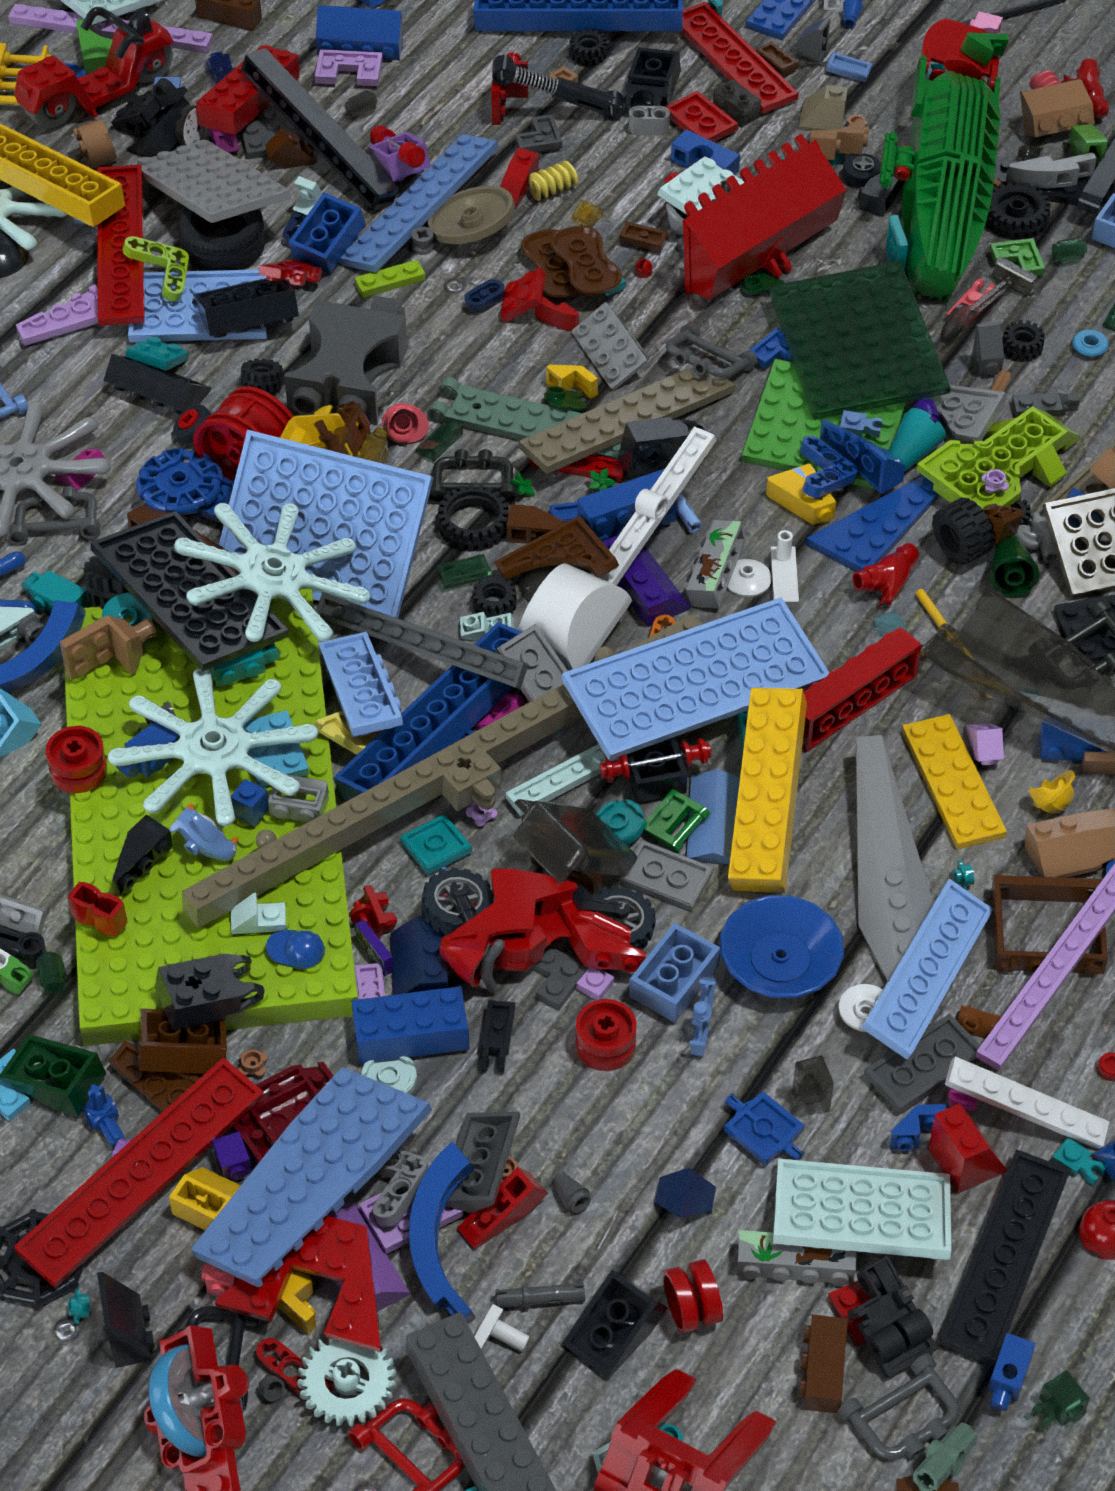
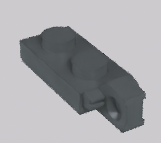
(1052, 403)

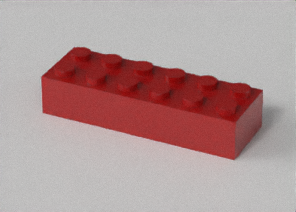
(236, 99)
(859, 685)

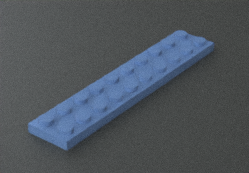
(418, 203)

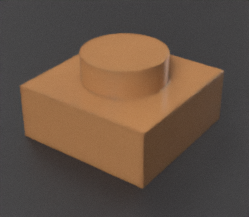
(564, 73)

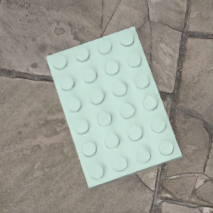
(863, 1209)

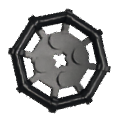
(22, 1272)

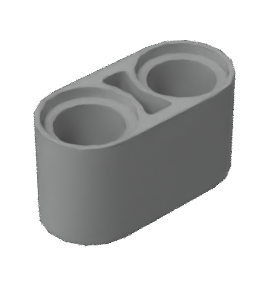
(649, 120)

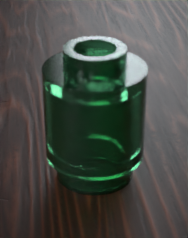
(1069, 250)
(51, 972)

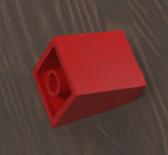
(963, 1149)

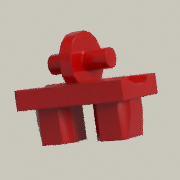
(370, 910)

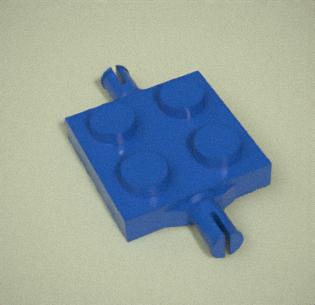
(764, 1128)

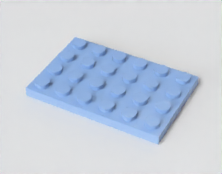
(181, 318)

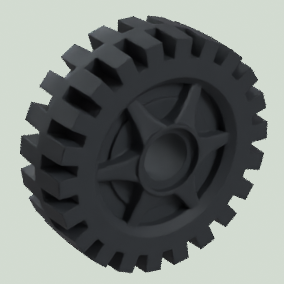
(1018, 211)

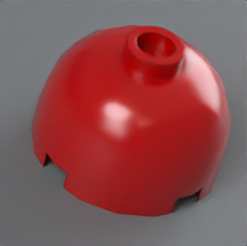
(1098, 1229)

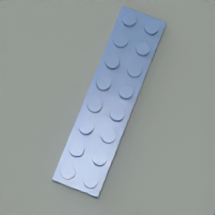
(927, 969)

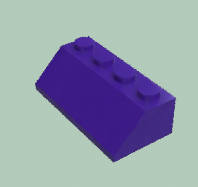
(650, 588)

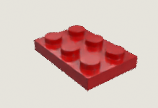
(701, 117)

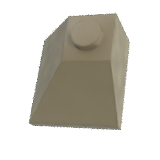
(824, 109)

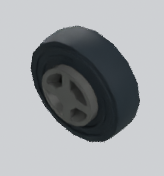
(861, 168)

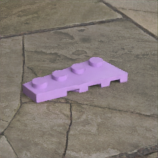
(71, 316)

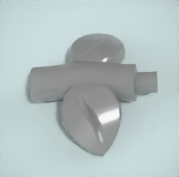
(1038, 536)

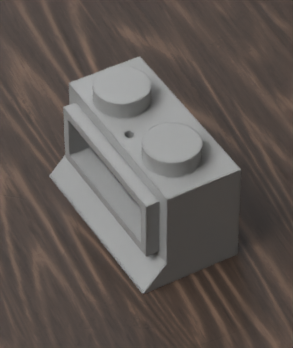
(299, 808)

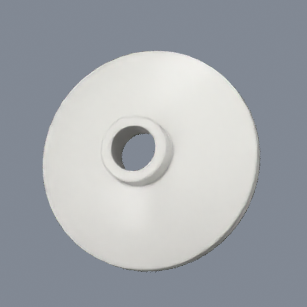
(749, 578)
(855, 1001)

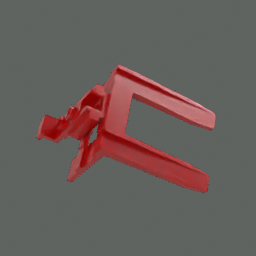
(640, 1446)

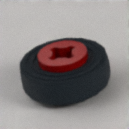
(189, 421)

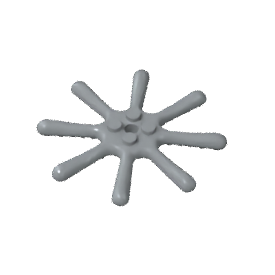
(27, 464)

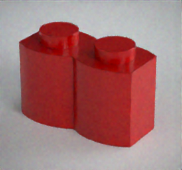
(97, 909)

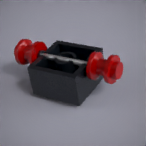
(656, 768)

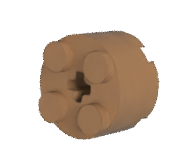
(95, 144)

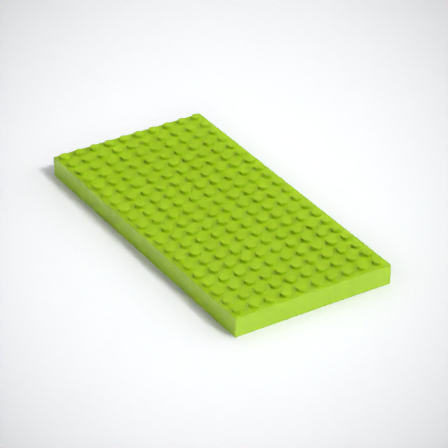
(121, 971)

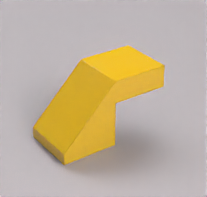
(572, 376)

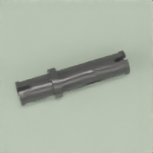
(540, 1295)

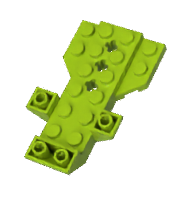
(1008, 446)

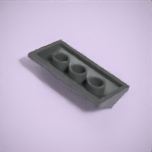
(486, 1144)

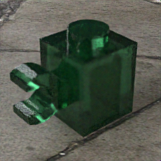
(1062, 1400)

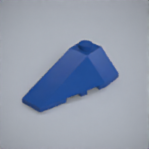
(873, 462)

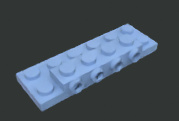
(361, 684)

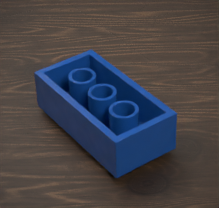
(613, 507)
(410, 1024)

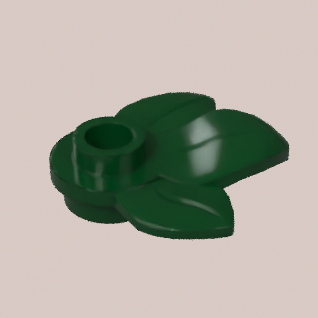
(759, 282)
(563, 399)

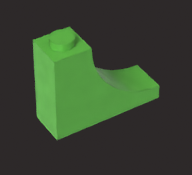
(93, 48)

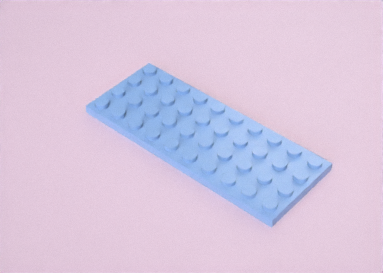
(692, 677)

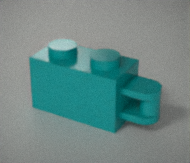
(52, 587)
(244, 666)

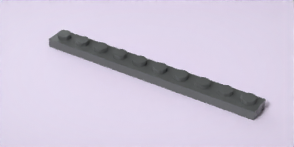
(422, 640)

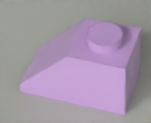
(985, 742)

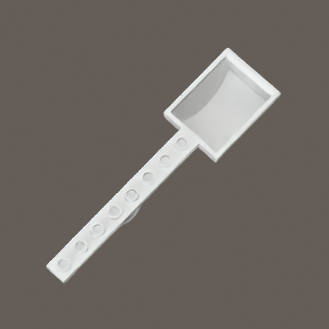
(580, 609)

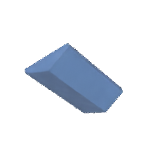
(713, 837)

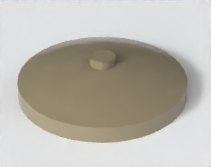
(472, 215)

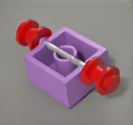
(398, 154)

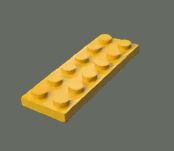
(953, 781)

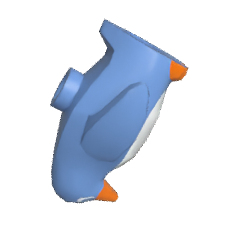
(203, 835)

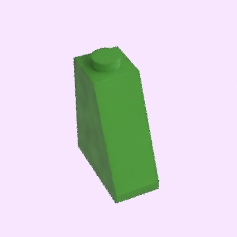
(1086, 140)

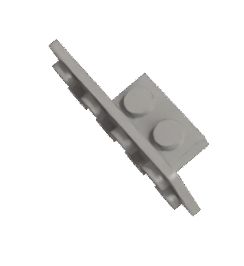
(610, 346)

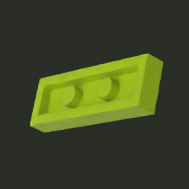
(390, 278)

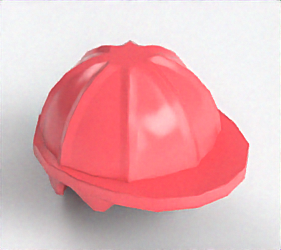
(405, 423)

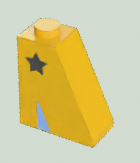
(787, 491)

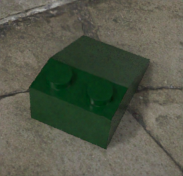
(54, 1073)

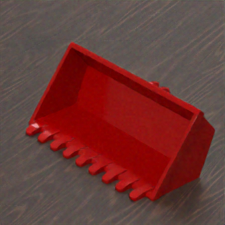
(759, 218)

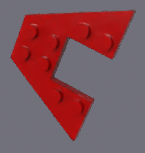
(333, 1252)

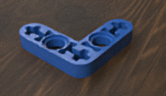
(836, 468)

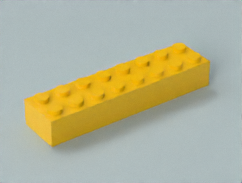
(57, 179)
(767, 790)

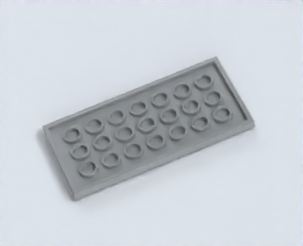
(211, 181)

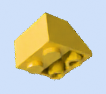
(201, 1196)

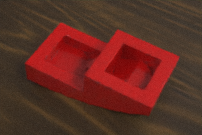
(558, 316)

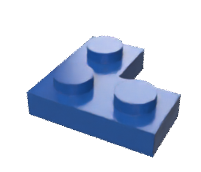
(771, 348)

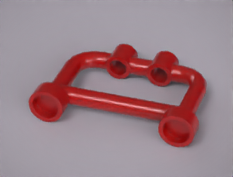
(427, 1418)

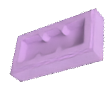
(369, 980)

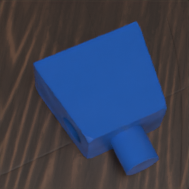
(1010, 1371)

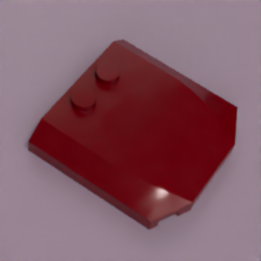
(282, 1102)

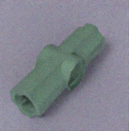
(945, 1457)

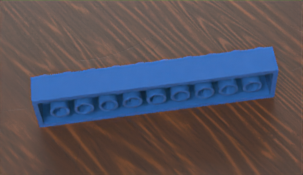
(579, 15)
(429, 723)

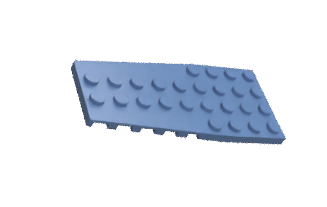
(308, 1172)

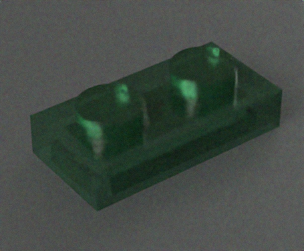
(463, 571)

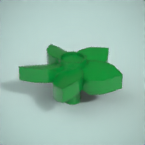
(600, 480)
(523, 486)

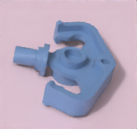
(702, 1015)

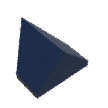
(685, 1193)

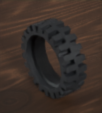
(473, 497)

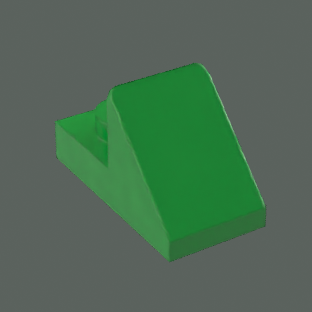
(984, 46)

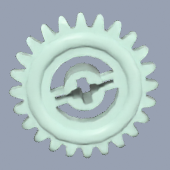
(346, 1381)

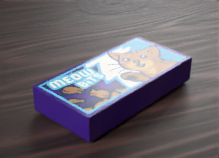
(374, 946)

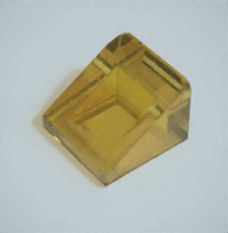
(587, 213)

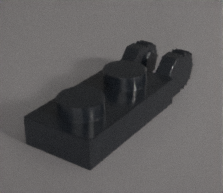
(497, 1033)

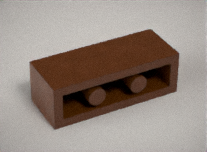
(237, 13)
(823, 1363)

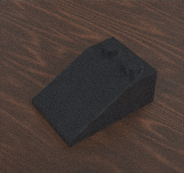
(125, 1322)
(614, 1324)

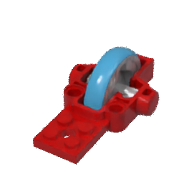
(197, 1419)

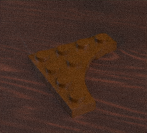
(569, 544)

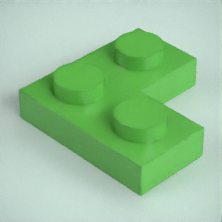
(1019, 251)

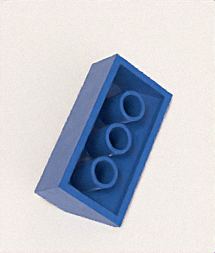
(360, 30)

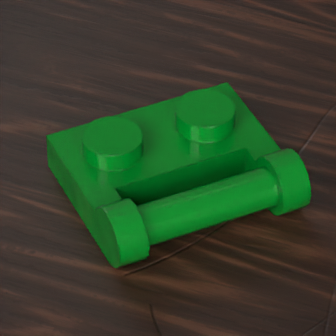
(668, 817)

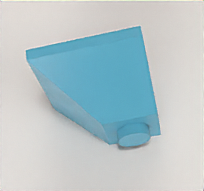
(17, 723)

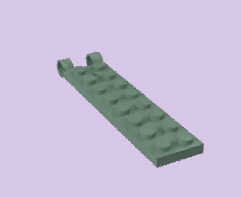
(500, 413)

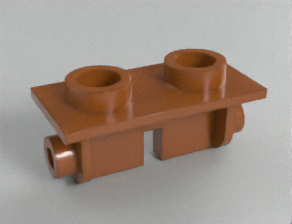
(977, 1021)

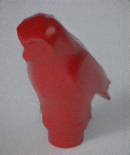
(1089, 74)
(888, 574)

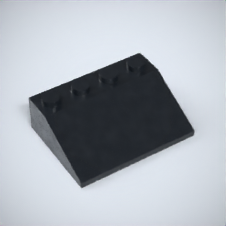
(246, 306)

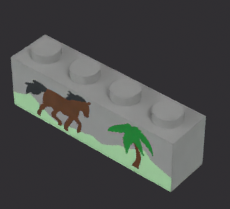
(715, 564)
(762, 1258)

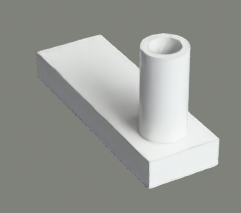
(784, 570)
(500, 1330)

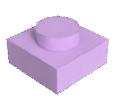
(595, 983)

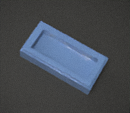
(849, 67)

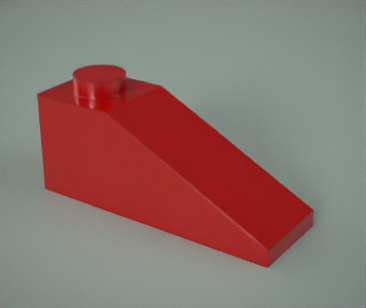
(518, 172)
(514, 1200)

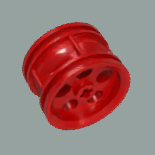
(225, 431)

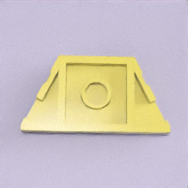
(337, 729)

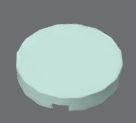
(402, 1078)

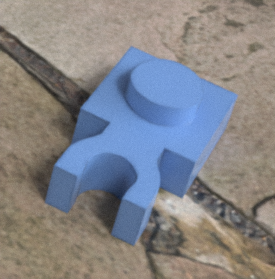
(859, 424)

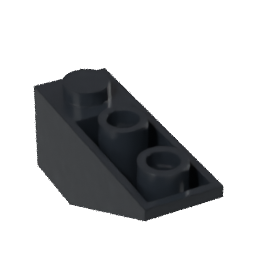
(142, 848)

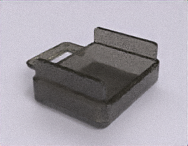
(572, 839)

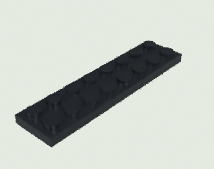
(1004, 1257)

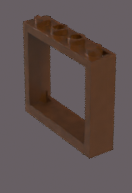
(1042, 889)

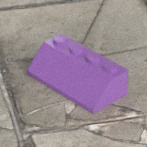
(387, 1282)

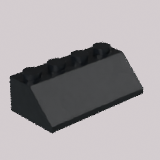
(154, 383)

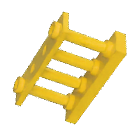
(6, 59)

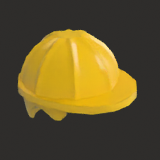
(1054, 795)

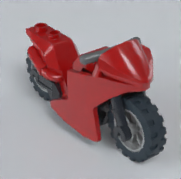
(528, 917)

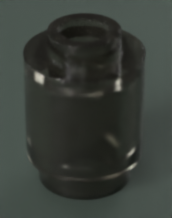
(361, 104)

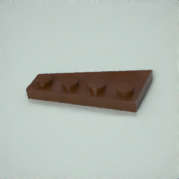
(156, 1087)

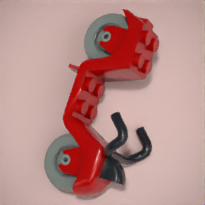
(136, 54)

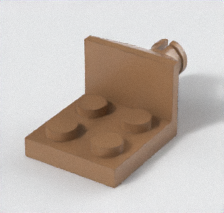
(104, 640)

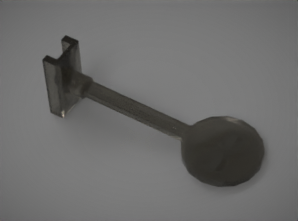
(1010, 277)

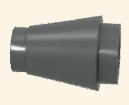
(573, 1194)

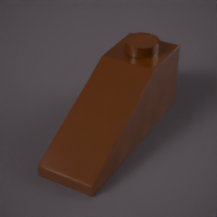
(529, 523)

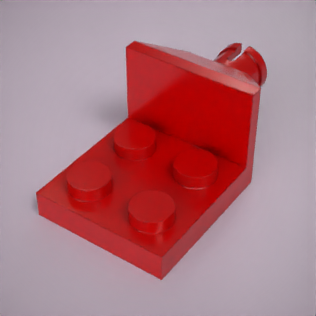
(501, 93)

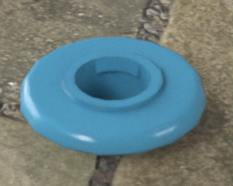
(1099, 342)

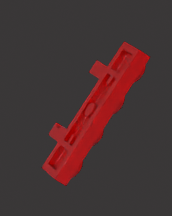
(295, 271)

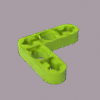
(166, 260)

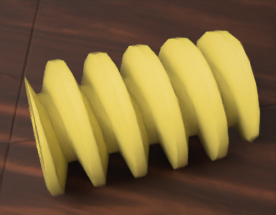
(552, 178)

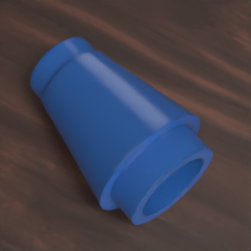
(851, 12)

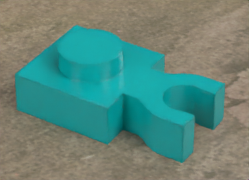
(1078, 1160)

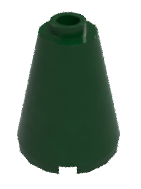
(1013, 569)

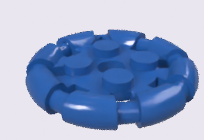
(171, 466)

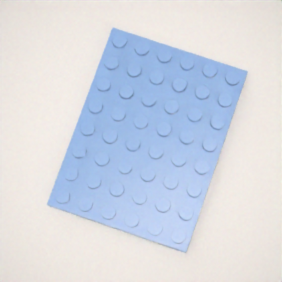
(336, 500)

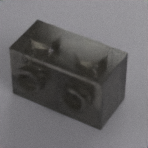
(737, 102)

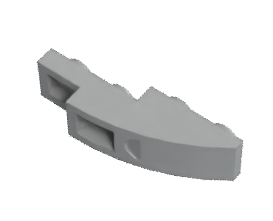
(1051, 174)

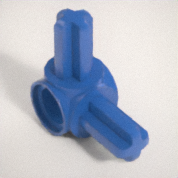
(103, 1114)

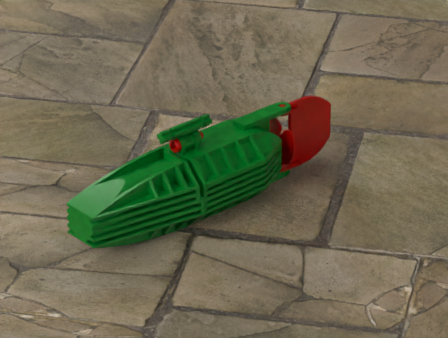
(947, 160)

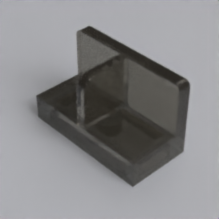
(813, 1082)

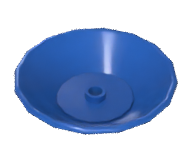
(787, 929)

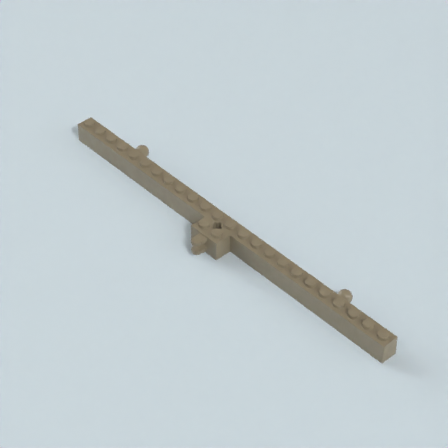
(459, 772)

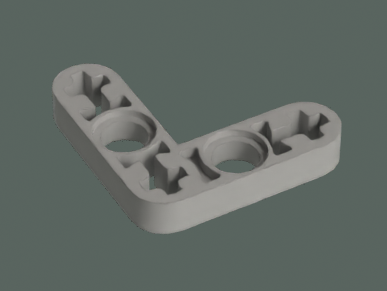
(401, 1177)

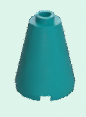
(916, 437)

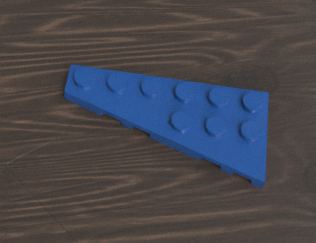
(876, 528)

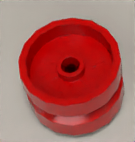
(76, 759)
(606, 1034)
(692, 1296)

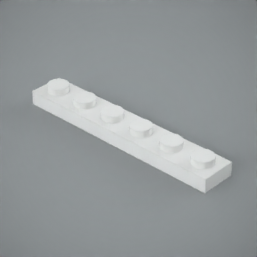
(1027, 1103)

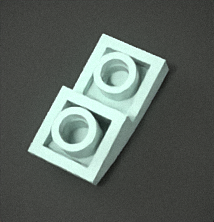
(477, 625)

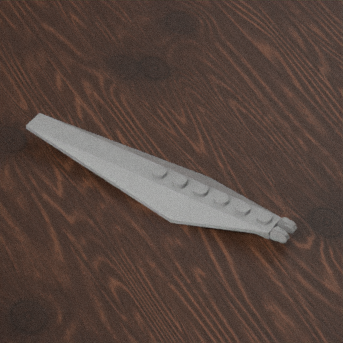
(889, 870)

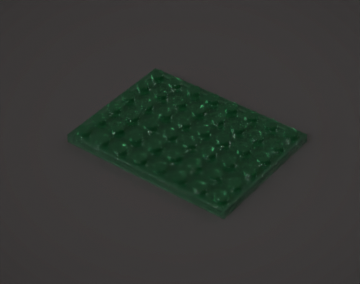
(858, 340)

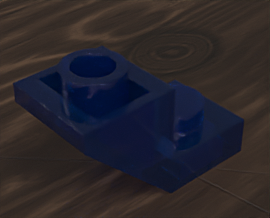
(219, 65)

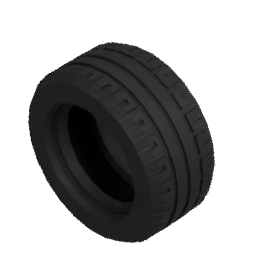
(222, 253)

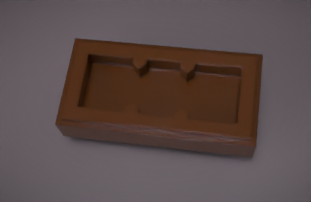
(778, 58)

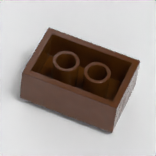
(180, 1050)

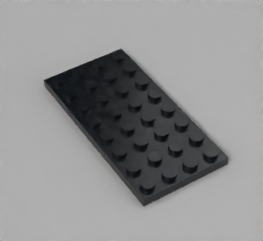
(161, 577)

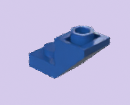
(907, 1132)

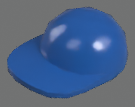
(296, 948)

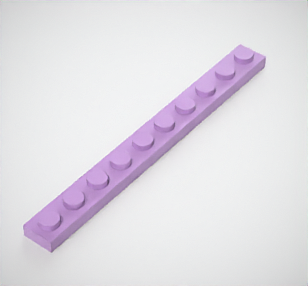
(66, 21)
(1050, 975)

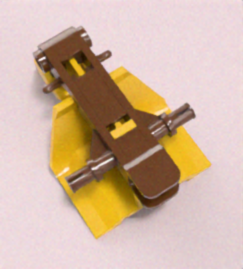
(335, 432)

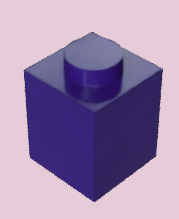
(232, 1156)

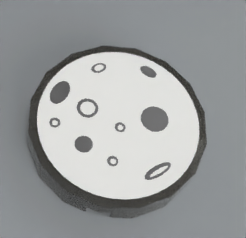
(187, 129)

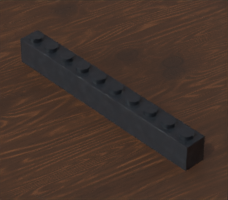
(319, 129)

